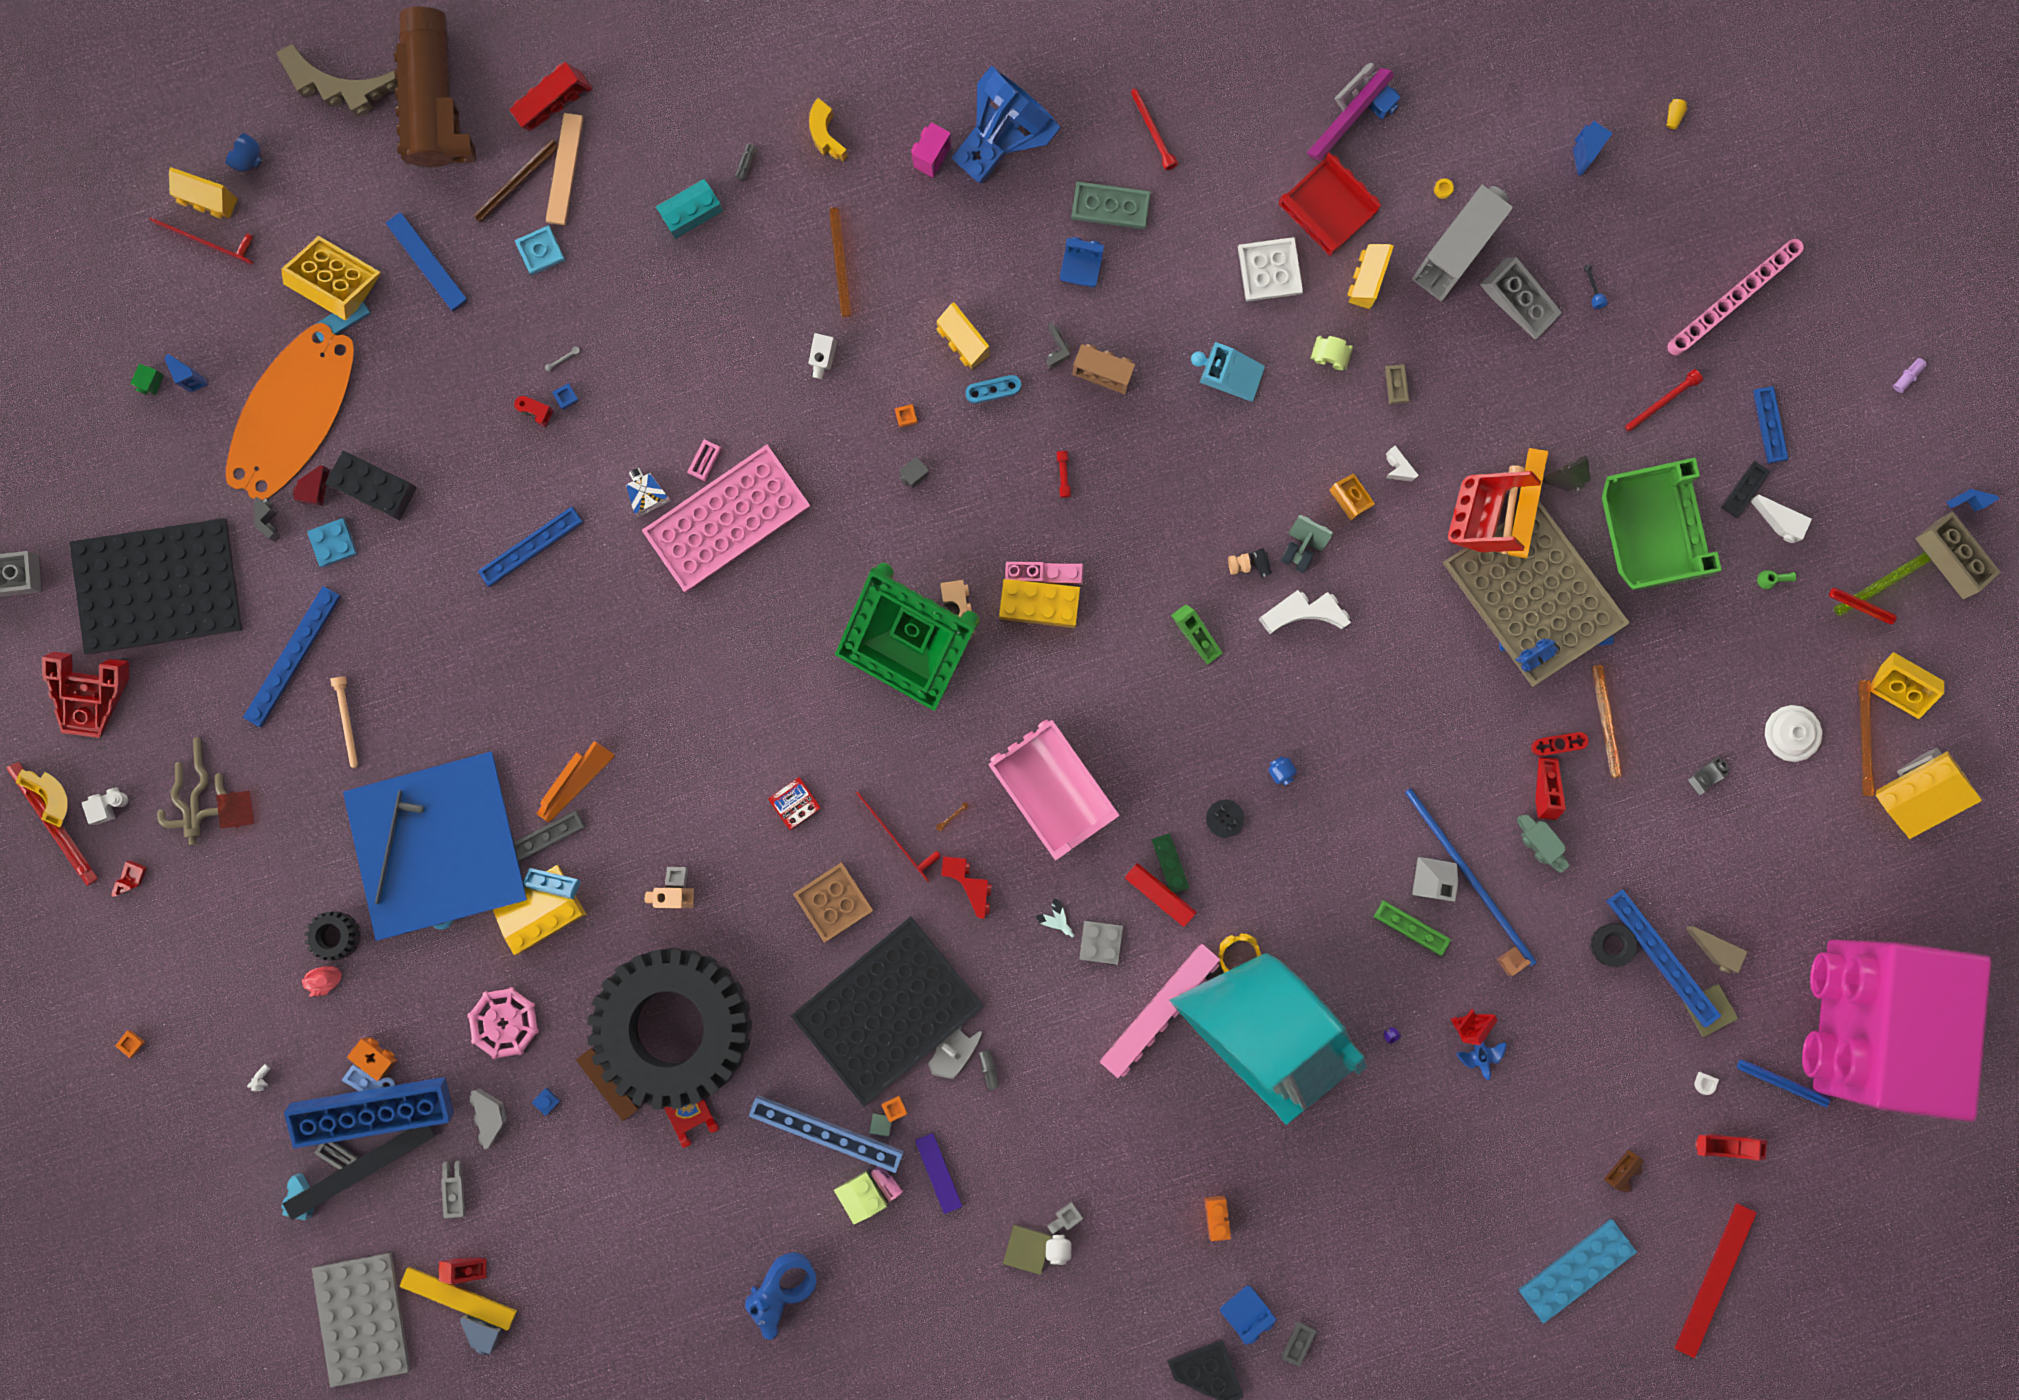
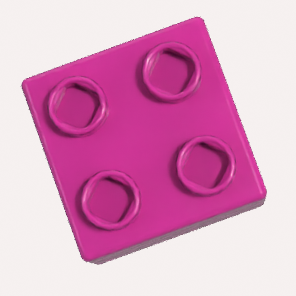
(1899, 1027)

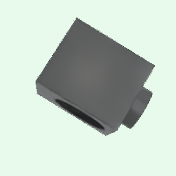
(913, 472)

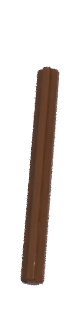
(516, 180)

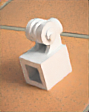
(99, 808)

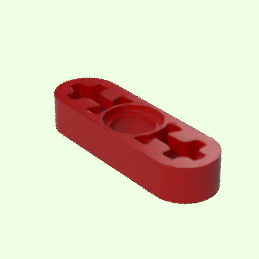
(1572, 736)

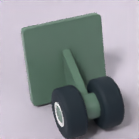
(1310, 534)

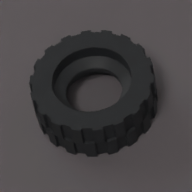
(1603, 956)

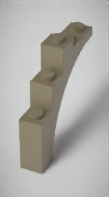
(332, 89)

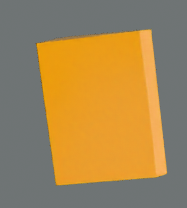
(1351, 496)

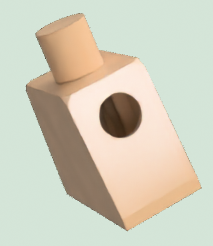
(671, 897)

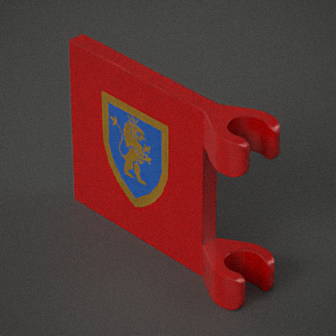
(690, 1117)

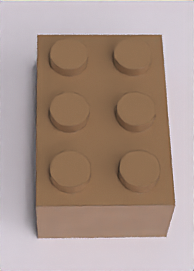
(1103, 368)

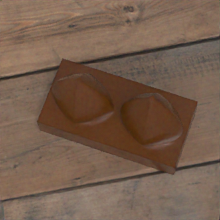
(1626, 1167)

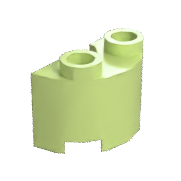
(1332, 351)

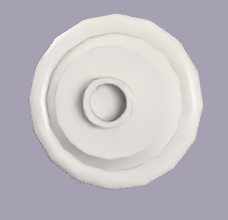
(1793, 733)

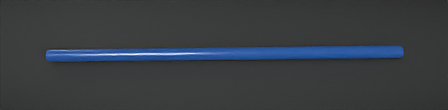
(1470, 876)

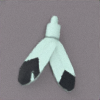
(1059, 921)

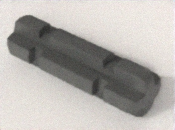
(745, 162)

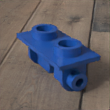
(1543, 649)

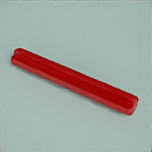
(1862, 606)

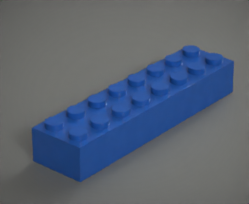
(369, 1112)

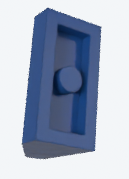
(184, 375)

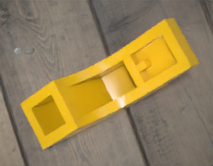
(818, 121)
(50, 791)

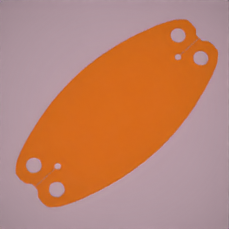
(289, 411)

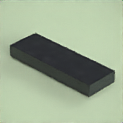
(1745, 489)

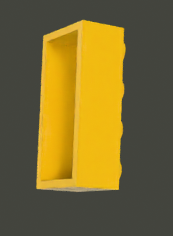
(1039, 603)

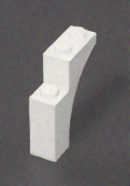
(1296, 608)

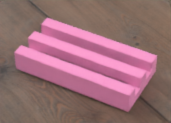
(711, 446)

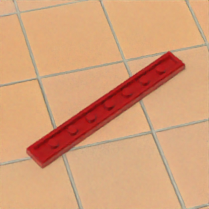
(1715, 1280)

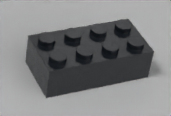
(371, 485)

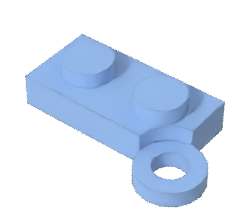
(362, 1081)

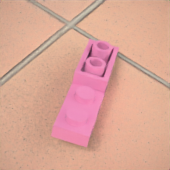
(1045, 572)

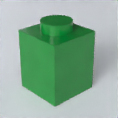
(146, 380)

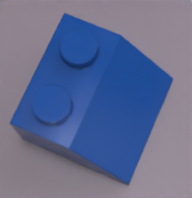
(1589, 144)

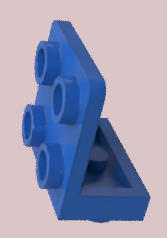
(1081, 262)
(1248, 1315)

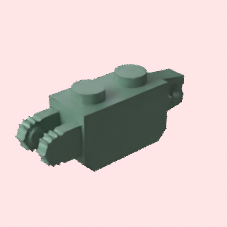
(1544, 842)

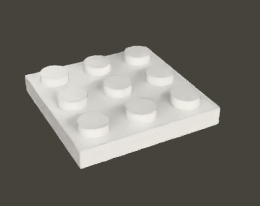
(1270, 269)

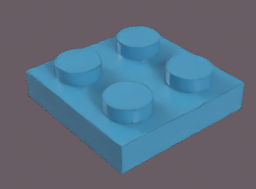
(332, 542)

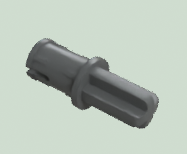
(989, 1069)

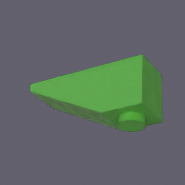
(1196, 633)

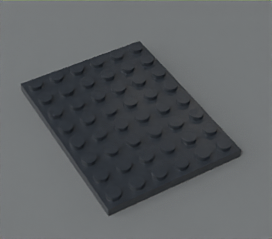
(155, 586)
(887, 1011)

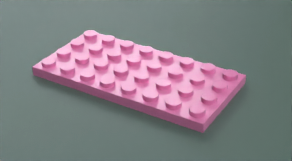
(726, 518)

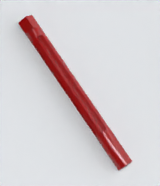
(58, 833)

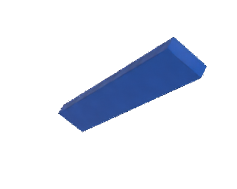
(426, 261)
(530, 546)

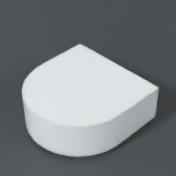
(1705, 1084)

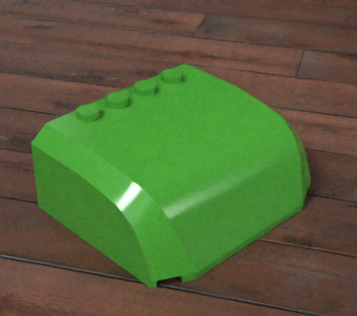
(1657, 526)

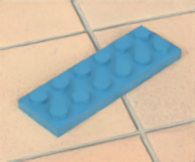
(1577, 1271)

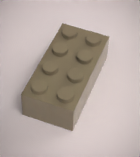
(1958, 555)

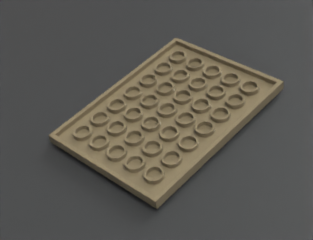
(1538, 597)

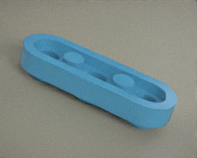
(1001, 384)

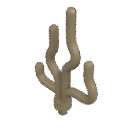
(192, 818)

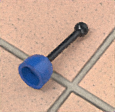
(1598, 300)

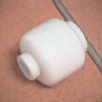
(1058, 1250)

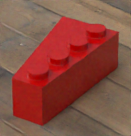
(549, 96)

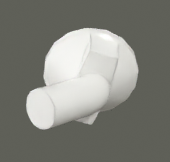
(257, 1082)

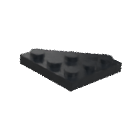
(1207, 1371)

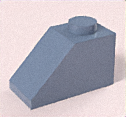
(480, 1334)

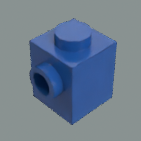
(1385, 102)

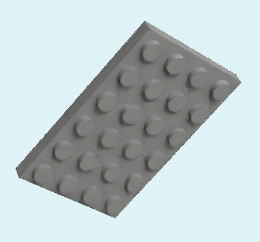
(360, 1319)

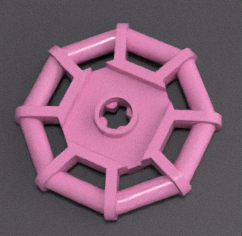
(495, 1031)

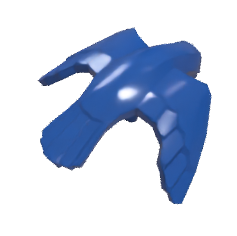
(1482, 1057)

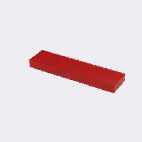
(1160, 894)

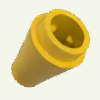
(1676, 113)

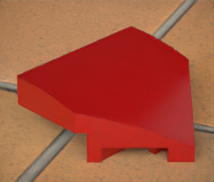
(1473, 1027)

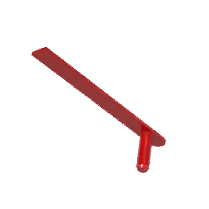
(239, 254)
(923, 865)

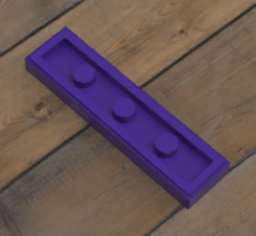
(938, 1173)

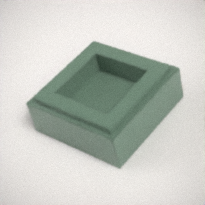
(880, 1125)

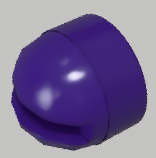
(1392, 1035)

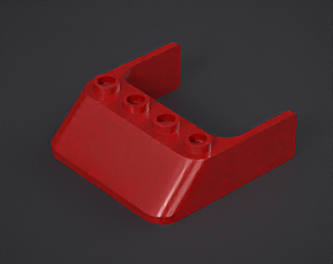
(1480, 508)

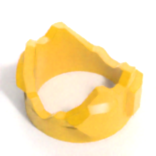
(1229, 940)

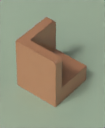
(1513, 961)

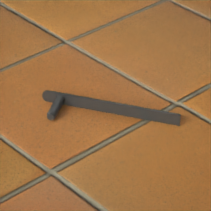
(398, 806)

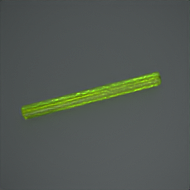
(1886, 581)

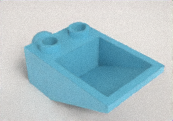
(1232, 372)

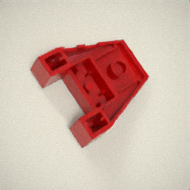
(83, 700)

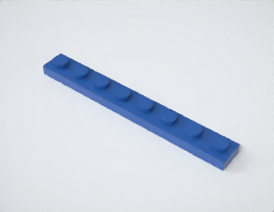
(292, 656)
(1663, 958)

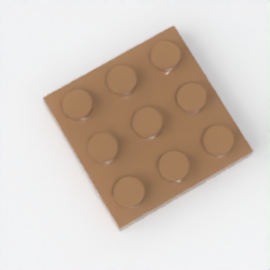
(833, 902)

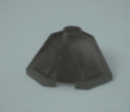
(1570, 476)

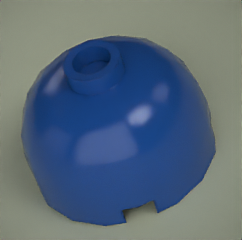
(244, 154)

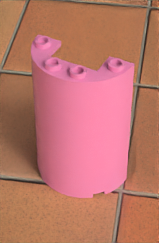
(1053, 789)

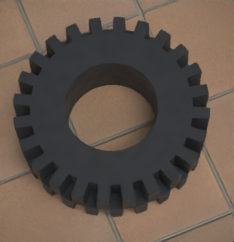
(618, 1040)

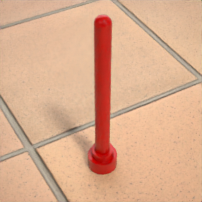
(1169, 161)
(1693, 379)

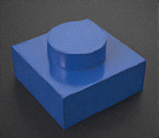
(565, 396)
(545, 1101)

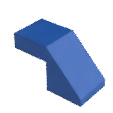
(1976, 499)

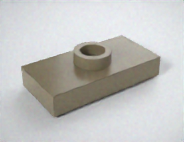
(1396, 384)

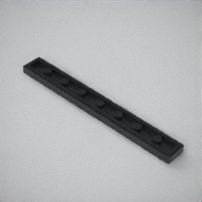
(357, 1171)

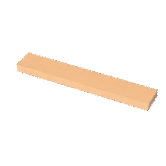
(564, 169)

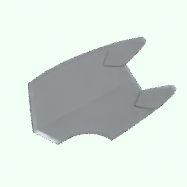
(953, 1054)

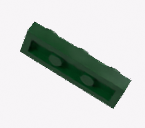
(1170, 863)

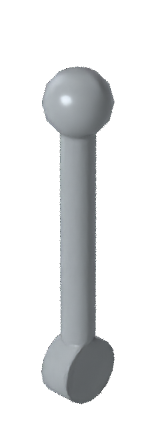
(575, 351)

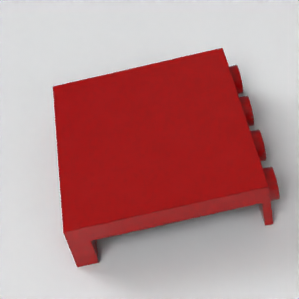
(1330, 204)

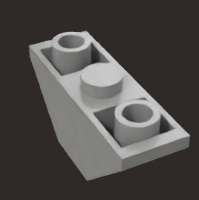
(489, 1116)

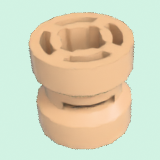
(1239, 564)

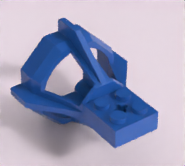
(995, 132)

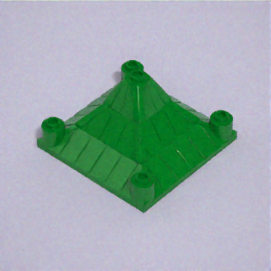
(905, 638)

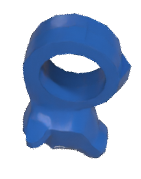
(768, 1302)

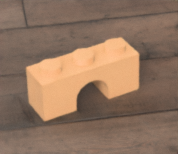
(955, 593)

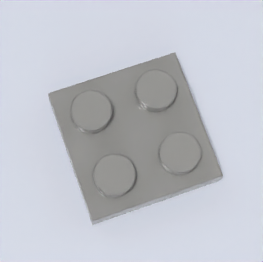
(1101, 942)

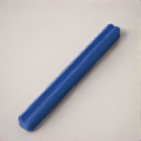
(1783, 1083)

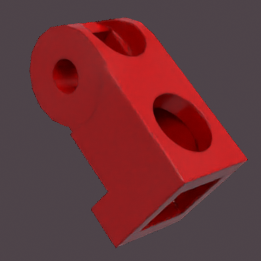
(528, 406)

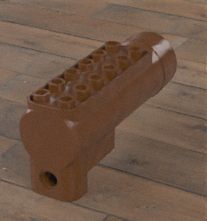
(425, 110)

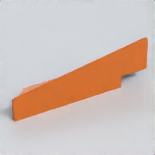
(573, 779)

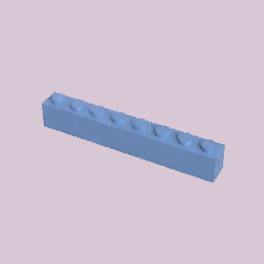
(826, 1133)

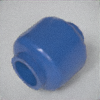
(1282, 770)

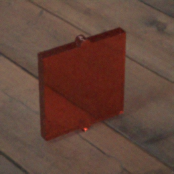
(235, 809)

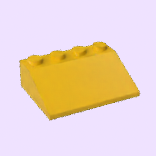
(330, 277)
(1928, 795)
(537, 917)

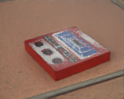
(794, 803)

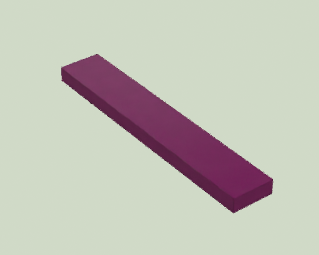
(1350, 113)

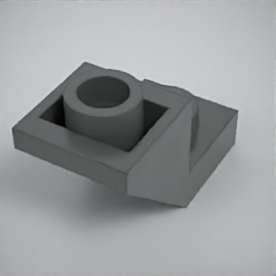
(262, 515)
(1709, 774)

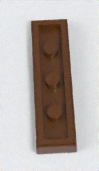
(620, 1104)

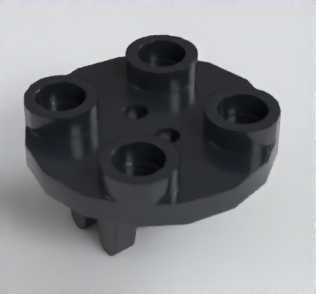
(1218, 812)

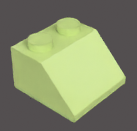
(861, 1197)

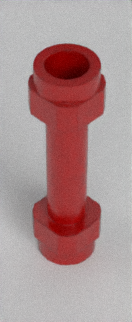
(1062, 459)

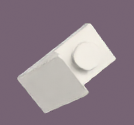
(1403, 469)

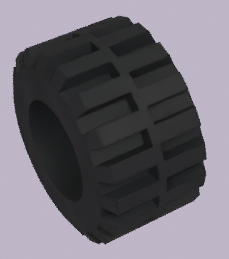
(317, 940)

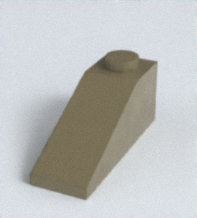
(1719, 951)

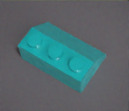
(689, 208)

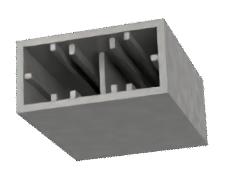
(1463, 241)

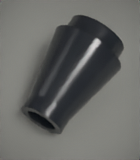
(1261, 562)

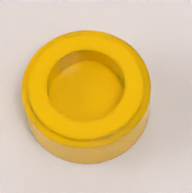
(1443, 188)

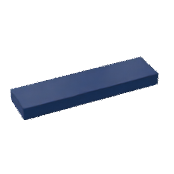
(1770, 425)

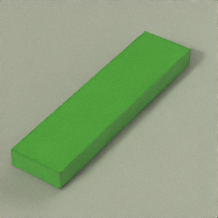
(1412, 928)

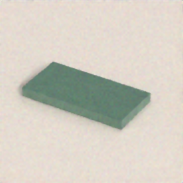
(1110, 205)

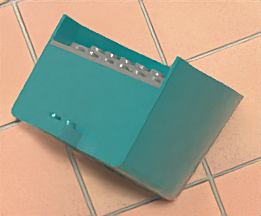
(1272, 1033)

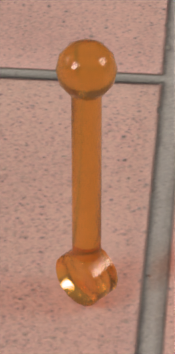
(964, 806)

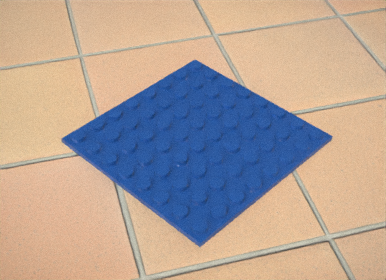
(441, 861)

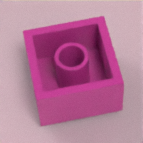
(931, 149)

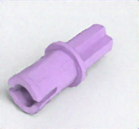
(1910, 375)

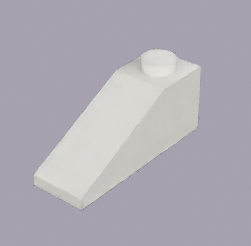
(1782, 519)

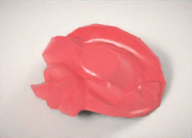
(322, 980)

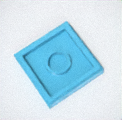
(539, 250)

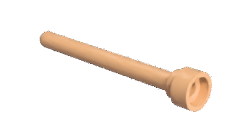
(1511, 505)
(339, 684)

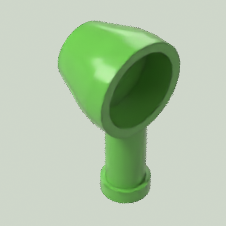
(1764, 582)

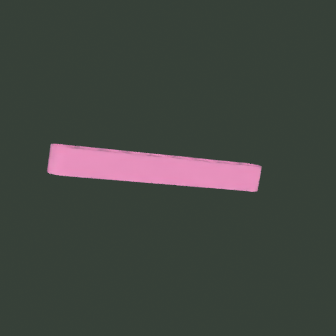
(1741, 290)

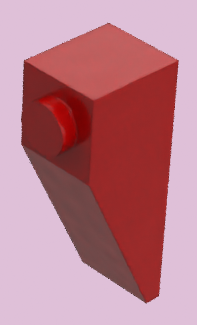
(1549, 790)

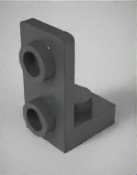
(1057, 358)

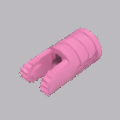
(886, 1183)

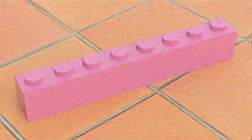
(1158, 1012)

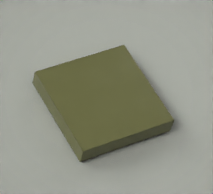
(1721, 1003)
(1026, 1249)

